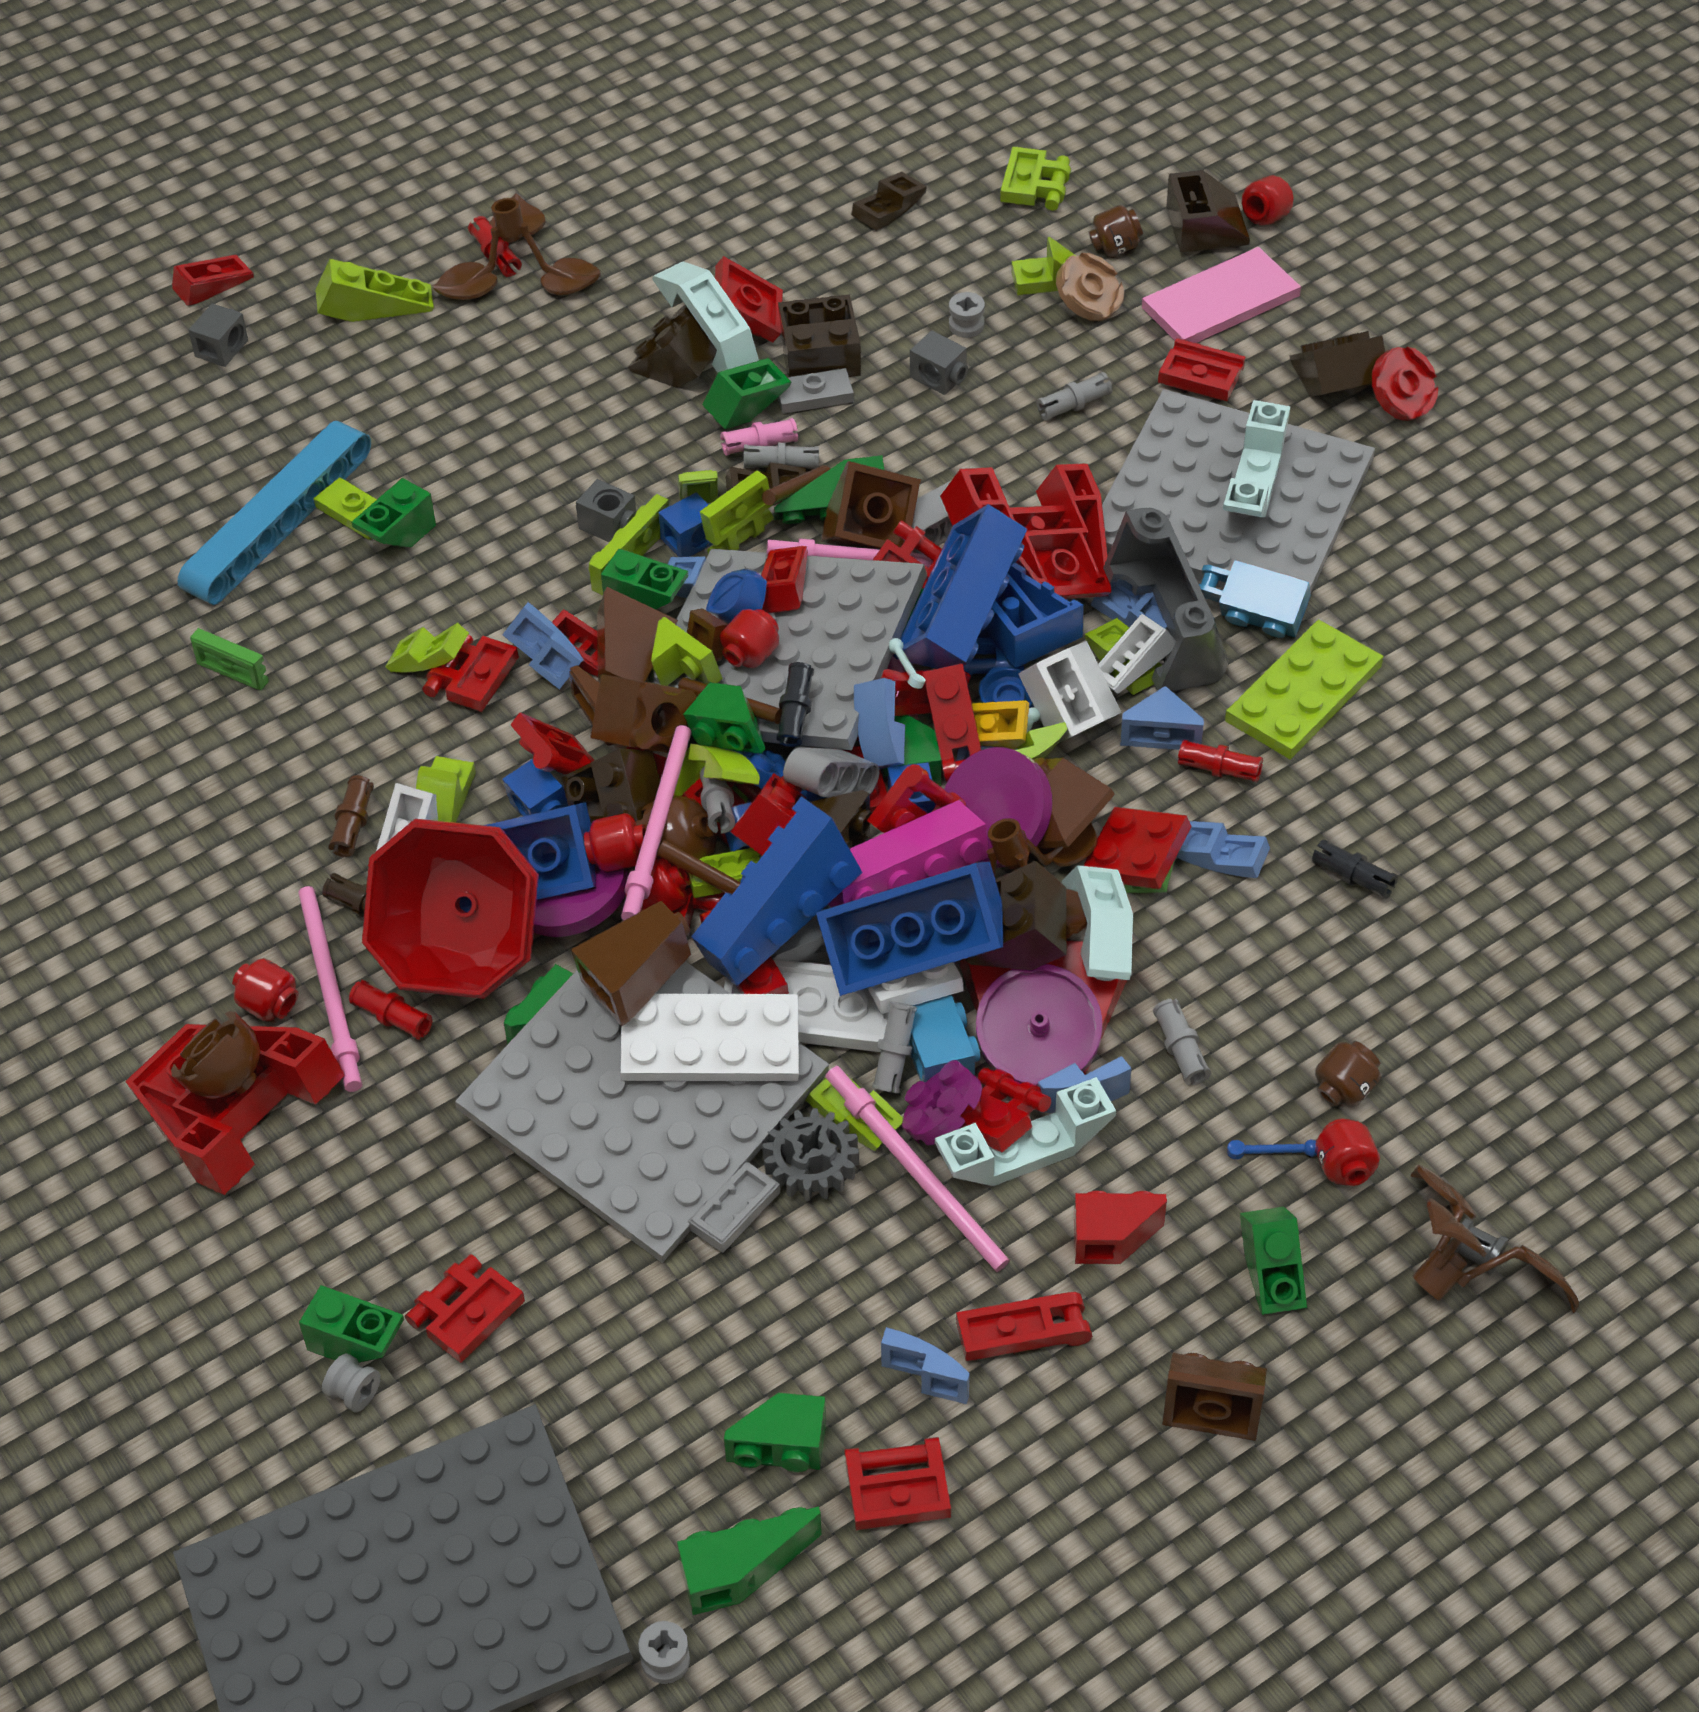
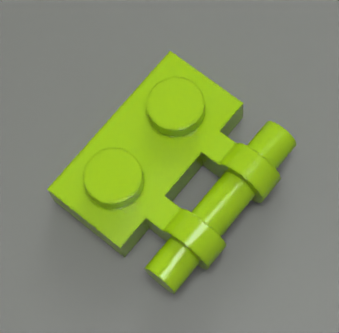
(1024, 175)
(737, 514)

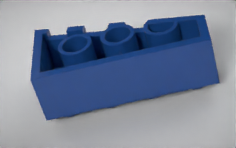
(778, 893)

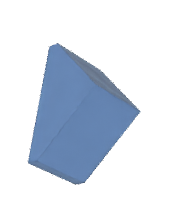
(1161, 722)

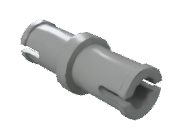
(1074, 396)
(795, 456)
(717, 801)
(1181, 1041)
(894, 1047)

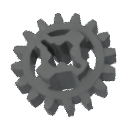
(811, 1154)

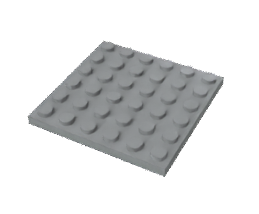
(1185, 470)
(839, 630)
(626, 1148)

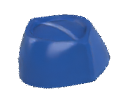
(737, 592)
(1002, 686)

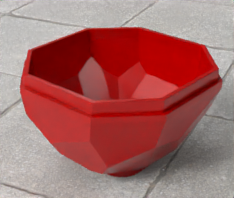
(416, 915)

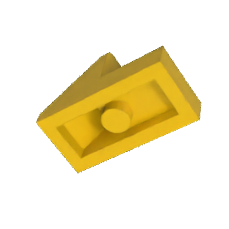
(1002, 723)

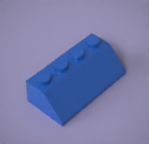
(963, 589)
(554, 848)
(913, 927)

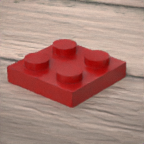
(752, 297)
(1140, 845)

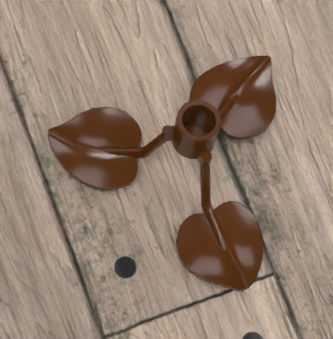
(511, 221)
(1012, 849)
(1446, 1266)

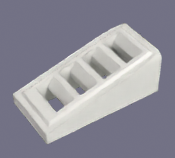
(1149, 642)

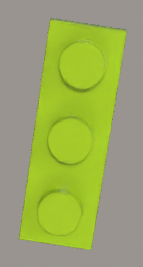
(635, 537)

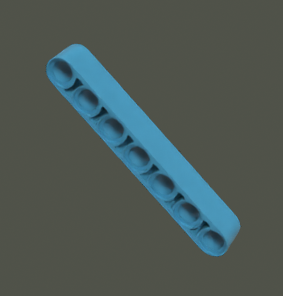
(272, 513)

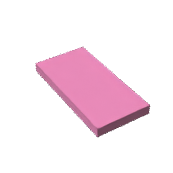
(1221, 296)

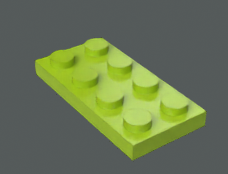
(1304, 689)

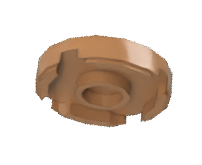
(1089, 287)

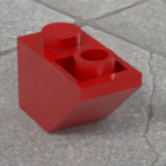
(766, 812)
(1115, 1224)

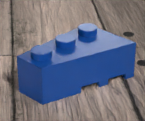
(1032, 619)

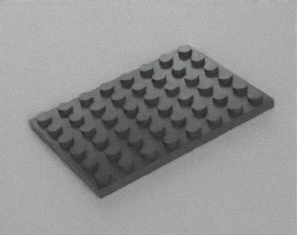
(409, 1587)

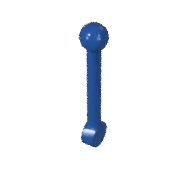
(1237, 1149)

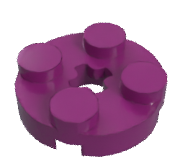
(939, 1102)

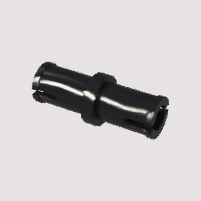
(795, 704)
(1354, 868)

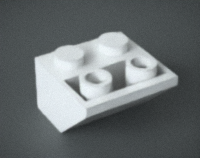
(1070, 690)

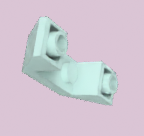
(711, 310)
(1259, 461)
(1109, 920)
(1077, 1118)

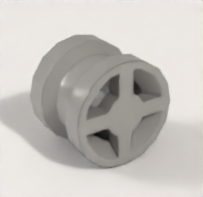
(966, 314)
(351, 1382)
(665, 1665)

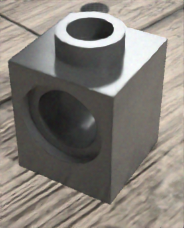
(218, 334)
(938, 362)
(604, 510)

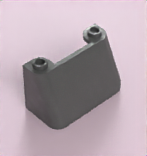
(1153, 561)

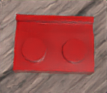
(1201, 369)

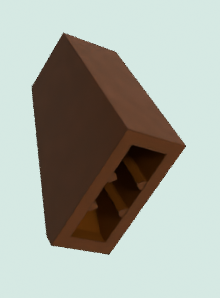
(626, 636)
(633, 959)

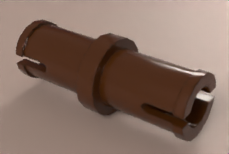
(351, 816)

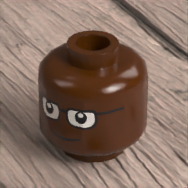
(1115, 231)
(1347, 1074)

